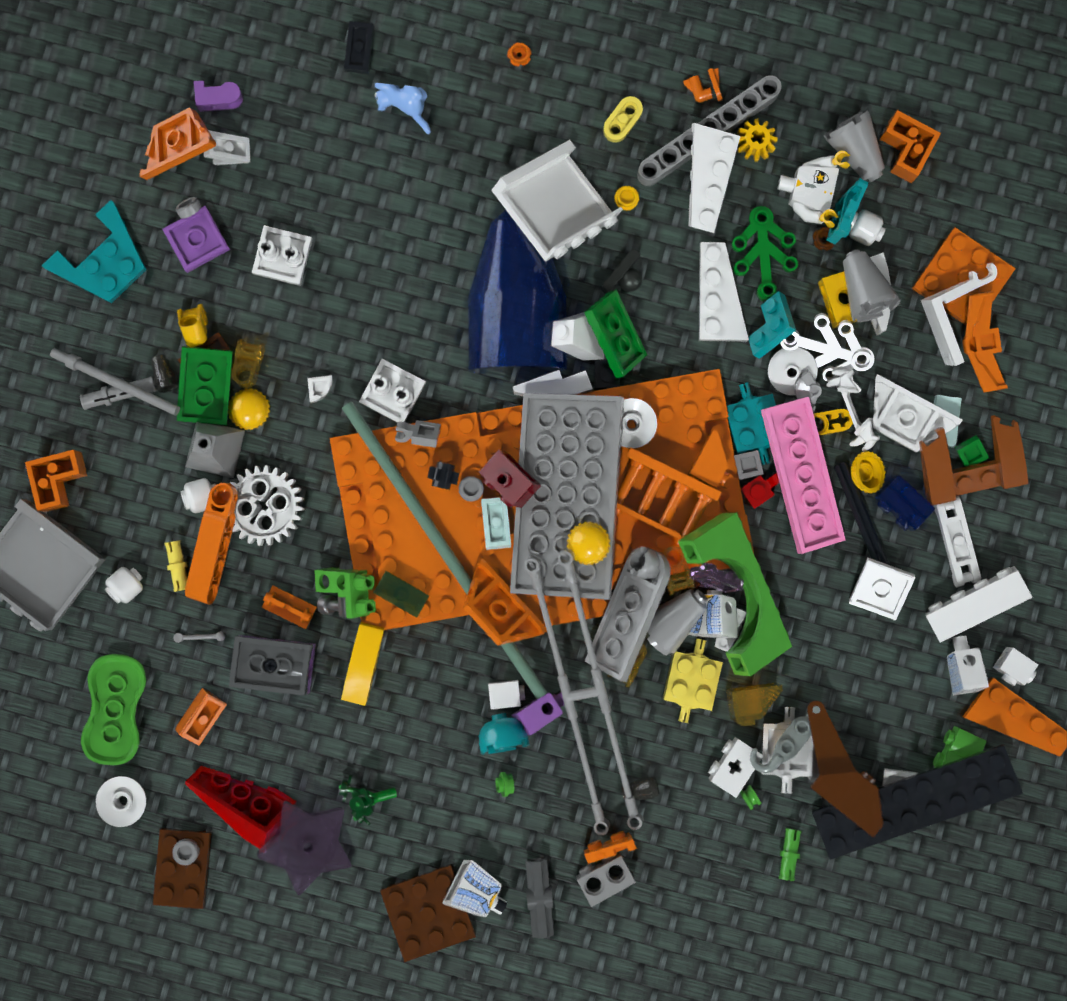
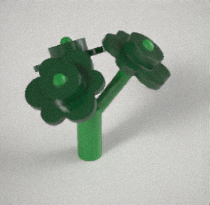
(363, 800)

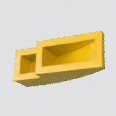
(363, 664)

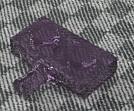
(709, 576)

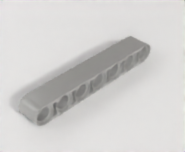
(714, 120)

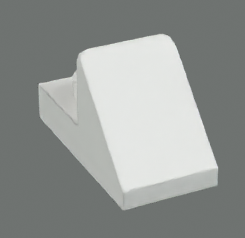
(229, 149)

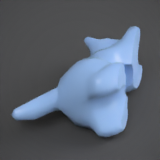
(407, 99)

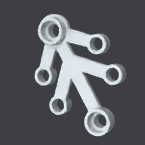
(832, 349)

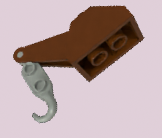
(837, 779)

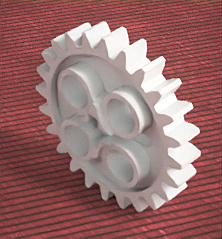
(281, 518)

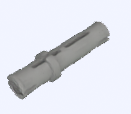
(112, 394)

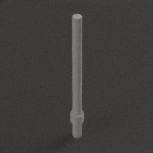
(75, 363)

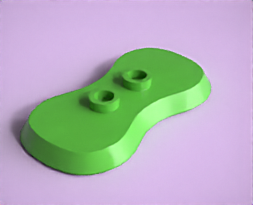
(111, 729)

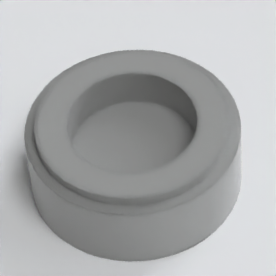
(188, 207)
(471, 489)
(185, 851)

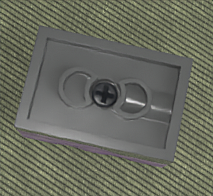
(272, 665)

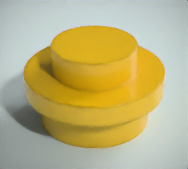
(627, 198)

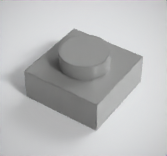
(748, 465)

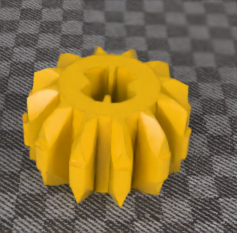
(758, 132)

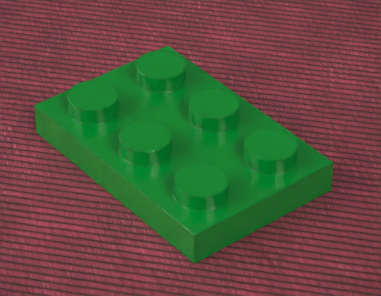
(615, 333)
(204, 385)

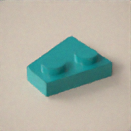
(846, 210)

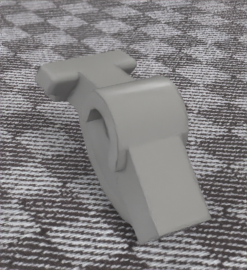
(808, 387)

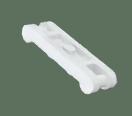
(957, 542)

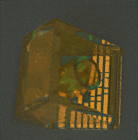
(751, 702)

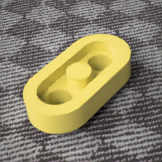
(622, 120)

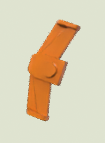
(982, 342)

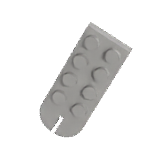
(630, 612)

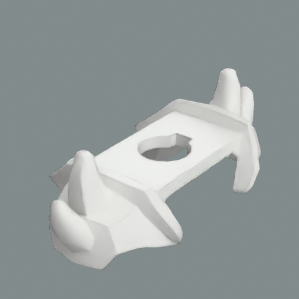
(863, 430)

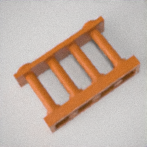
(660, 474)

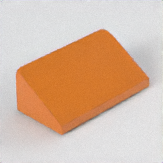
(200, 717)

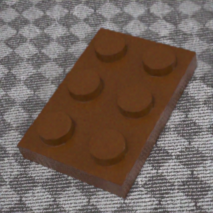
(177, 883)

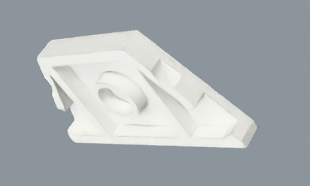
(907, 416)

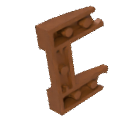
(1006, 470)

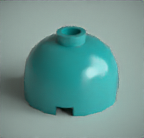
(502, 735)

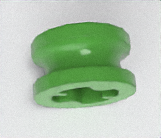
(750, 797)

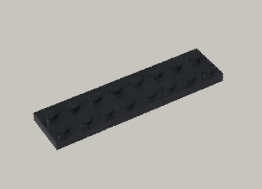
(925, 800)

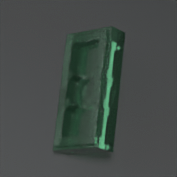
(401, 594)

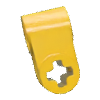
(193, 325)

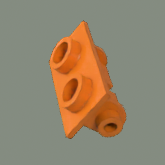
(288, 606)

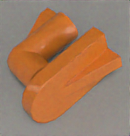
(695, 86)

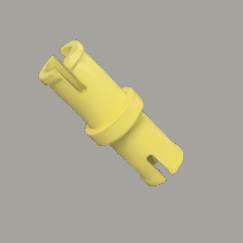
(176, 565)

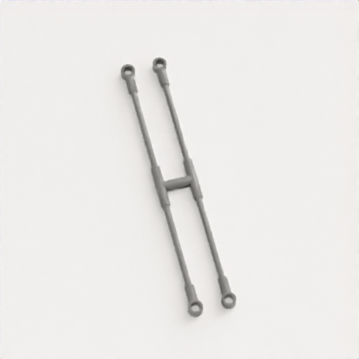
(571, 696)

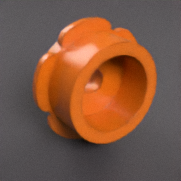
(519, 48)

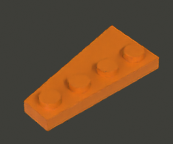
(1013, 716)

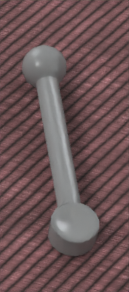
(179, 637)

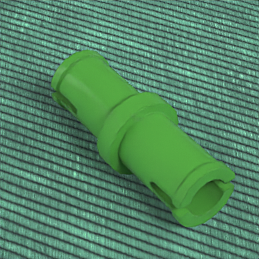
(789, 854)

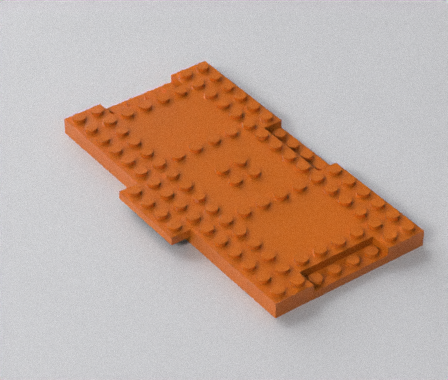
(390, 539)

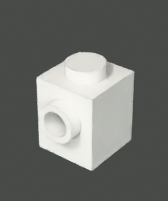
(1015, 667)

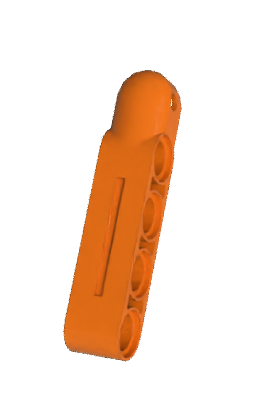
(212, 544)

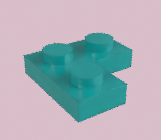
(777, 327)

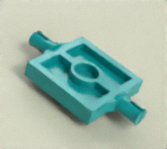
(748, 424)

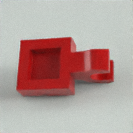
(759, 490)

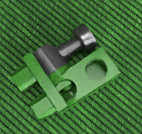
(351, 589)

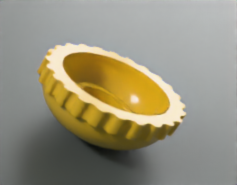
(248, 409)
(868, 472)
(589, 543)

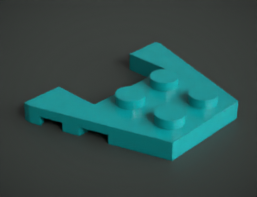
(110, 266)

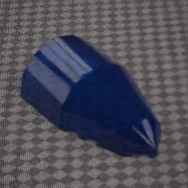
(513, 303)

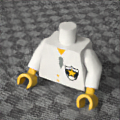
(814, 188)

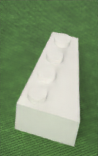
(978, 603)

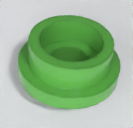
(505, 784)

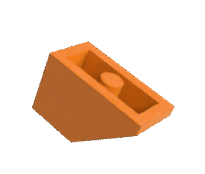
(711, 463)

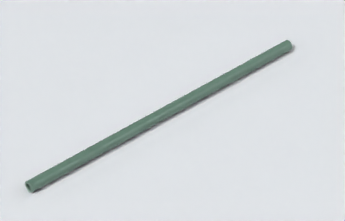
(434, 535)

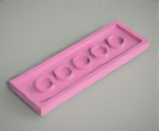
(803, 475)

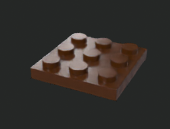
(420, 917)

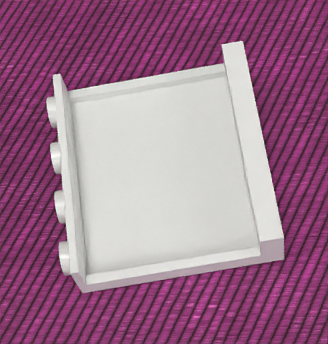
(554, 202)

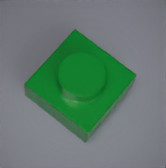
(971, 451)

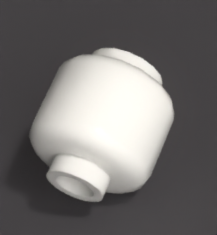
(867, 227)
(196, 495)
(124, 585)

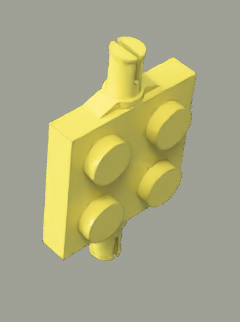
(692, 680)

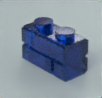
(904, 503)

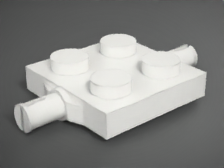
(800, 765)

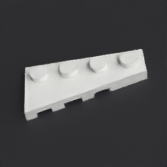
(712, 163)
(718, 298)

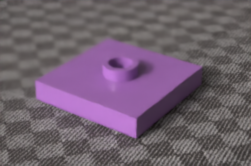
(196, 239)

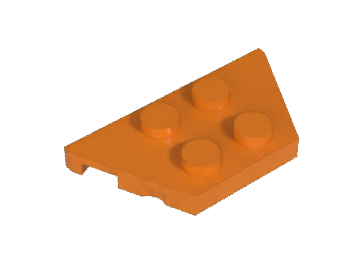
(176, 142)
(497, 610)

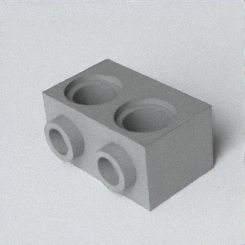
(609, 884)

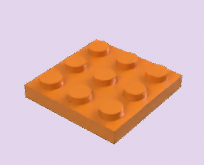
(952, 266)

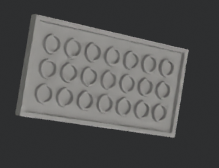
(575, 456)

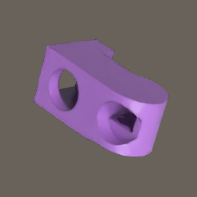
(217, 97)

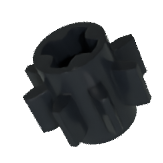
(443, 475)

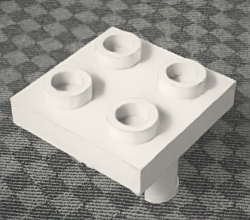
(282, 255)
(392, 391)

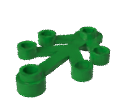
(764, 249)

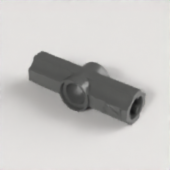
(539, 898)

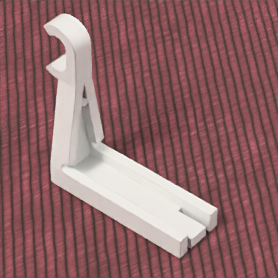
(938, 318)

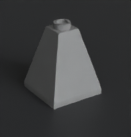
(215, 449)

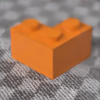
(913, 140)
(48, 478)

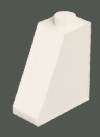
(576, 338)

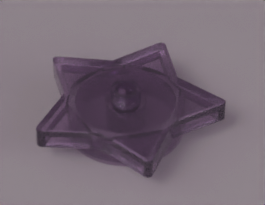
(304, 827)

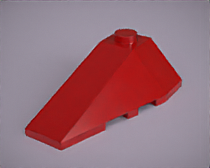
(243, 806)

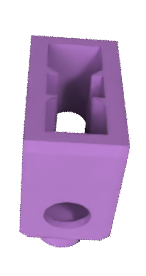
(532, 715)

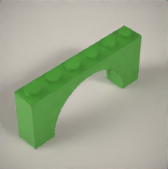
(763, 631)

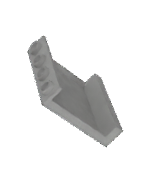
(42, 568)

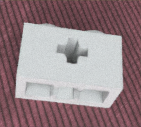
(735, 779)

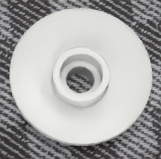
(785, 359)
(645, 421)
(109, 804)

